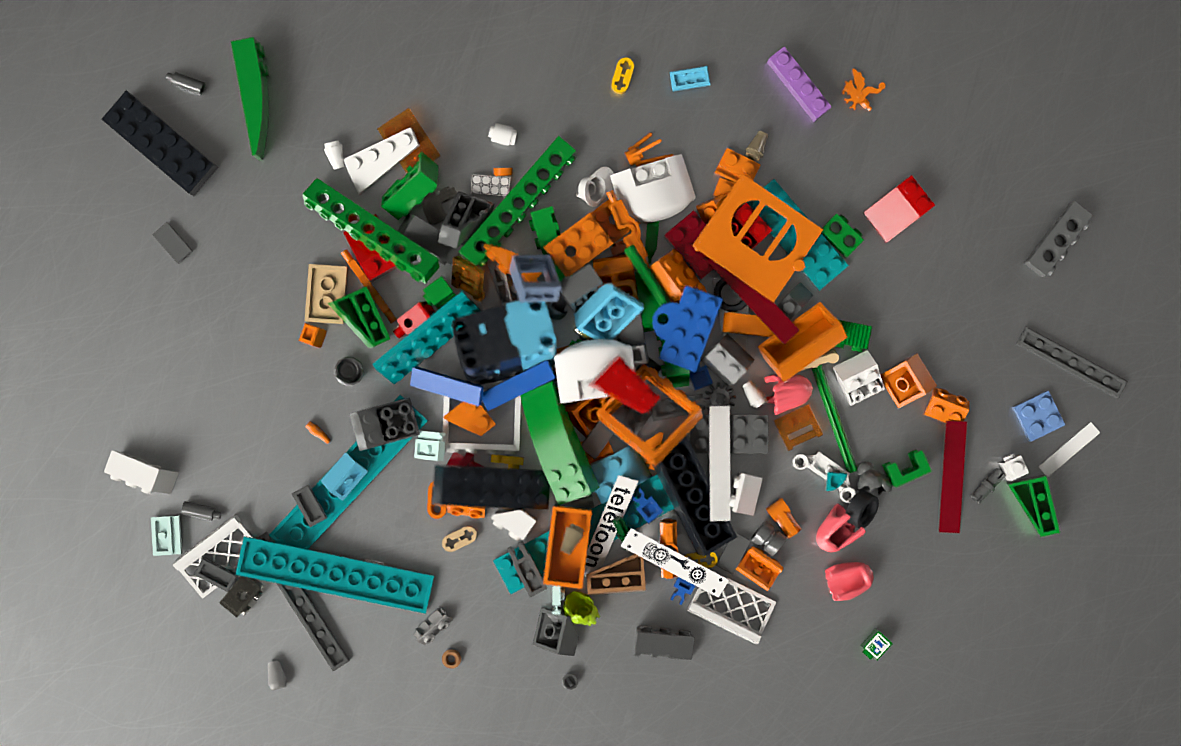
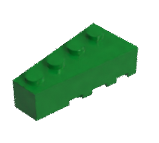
(546, 229)

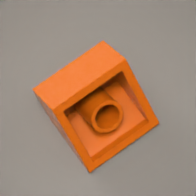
(908, 380)

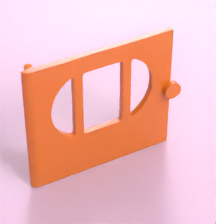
(729, 252)

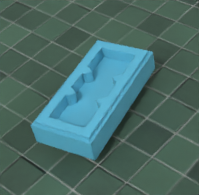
(689, 78)

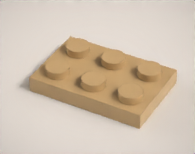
(324, 286)

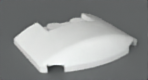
(654, 189)
(582, 363)

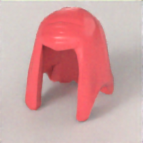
(789, 393)
(836, 531)
(848, 580)

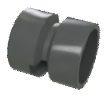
(769, 538)

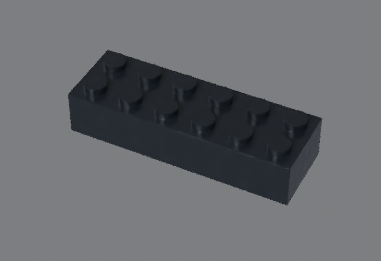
(159, 143)
(490, 487)
(690, 496)

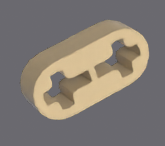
(462, 542)

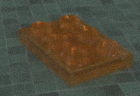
(402, 122)

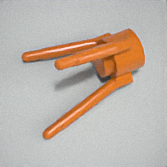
(635, 155)

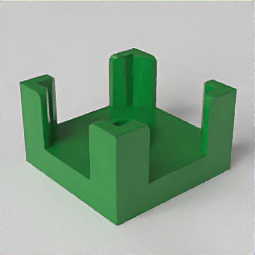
(919, 468)

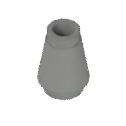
(276, 676)

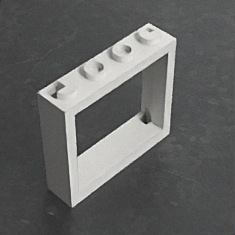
(489, 448)

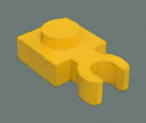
(512, 461)

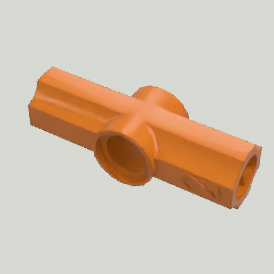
(668, 537)

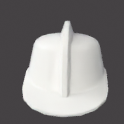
(594, 187)

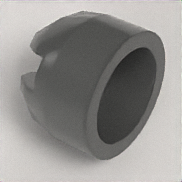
(572, 678)

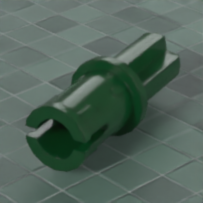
(621, 528)

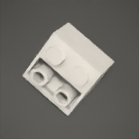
(859, 377)
(745, 493)
(516, 521)

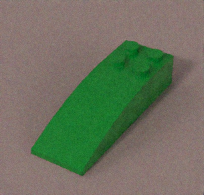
(253, 88)
(557, 445)

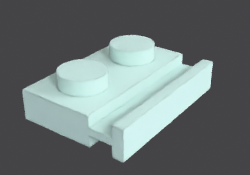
(430, 446)
(166, 535)
(558, 596)

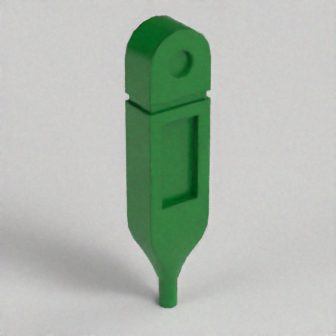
(651, 239)

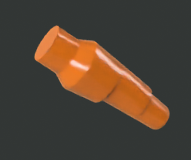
(317, 431)

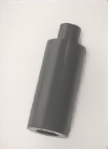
(186, 83)
(200, 511)

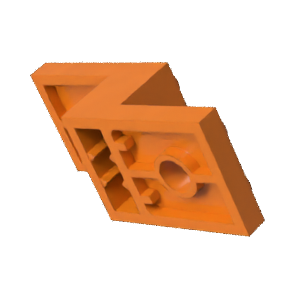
(589, 238)

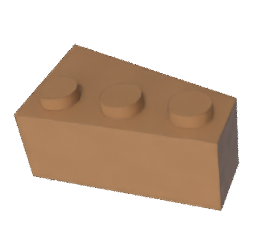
(618, 577)

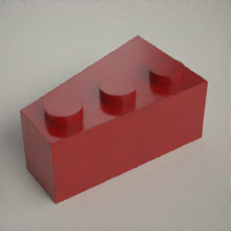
(625, 385)

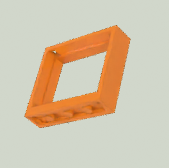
(606, 411)

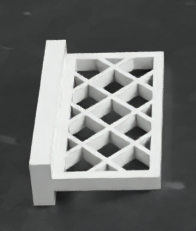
(205, 545)
(729, 623)

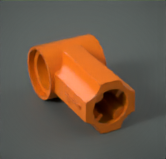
(781, 514)

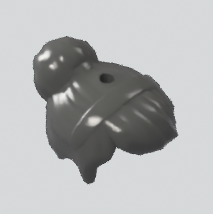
(872, 479)

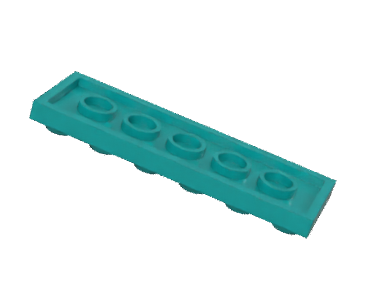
(821, 261)
(424, 339)

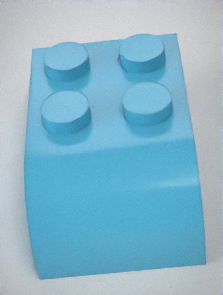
(607, 313)
(623, 463)

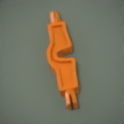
(623, 220)
(364, 280)

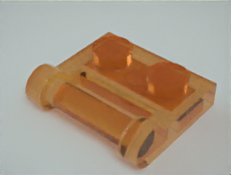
(468, 277)
(795, 421)

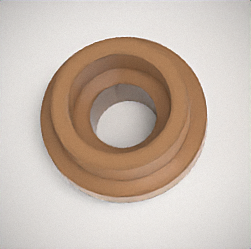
(447, 663)

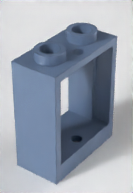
(535, 291)

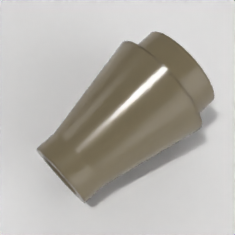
(757, 146)
(572, 537)

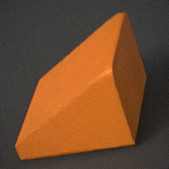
(313, 335)

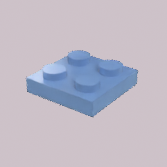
(1038, 416)

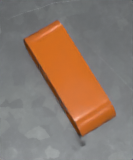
(745, 324)

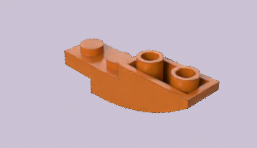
(504, 260)

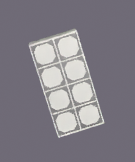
(490, 185)

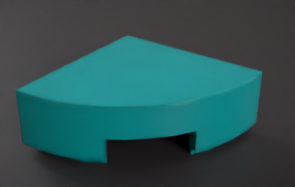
(834, 480)

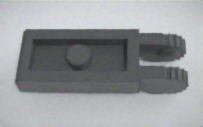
(668, 408)
(527, 571)

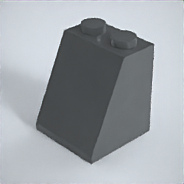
(728, 360)

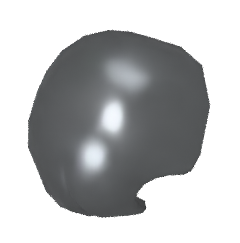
(556, 309)
(349, 371)

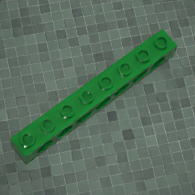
(558, 148)
(320, 191)

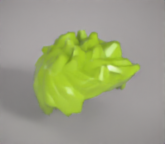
(580, 608)

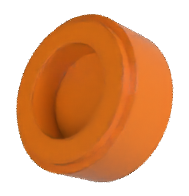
(503, 171)

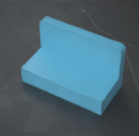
(344, 476)

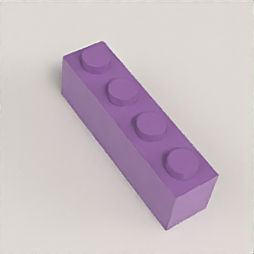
(799, 84)

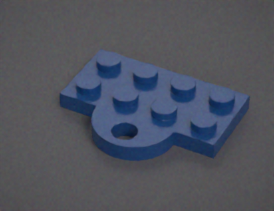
(687, 327)

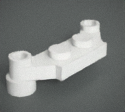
(821, 465)

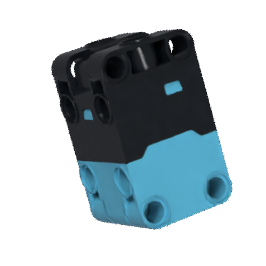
(504, 341)

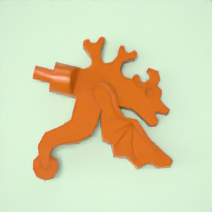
(858, 95)

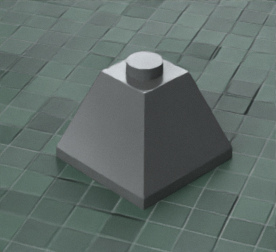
(555, 633)

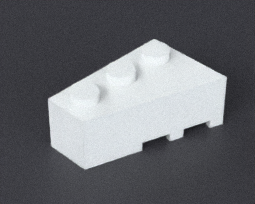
(140, 473)

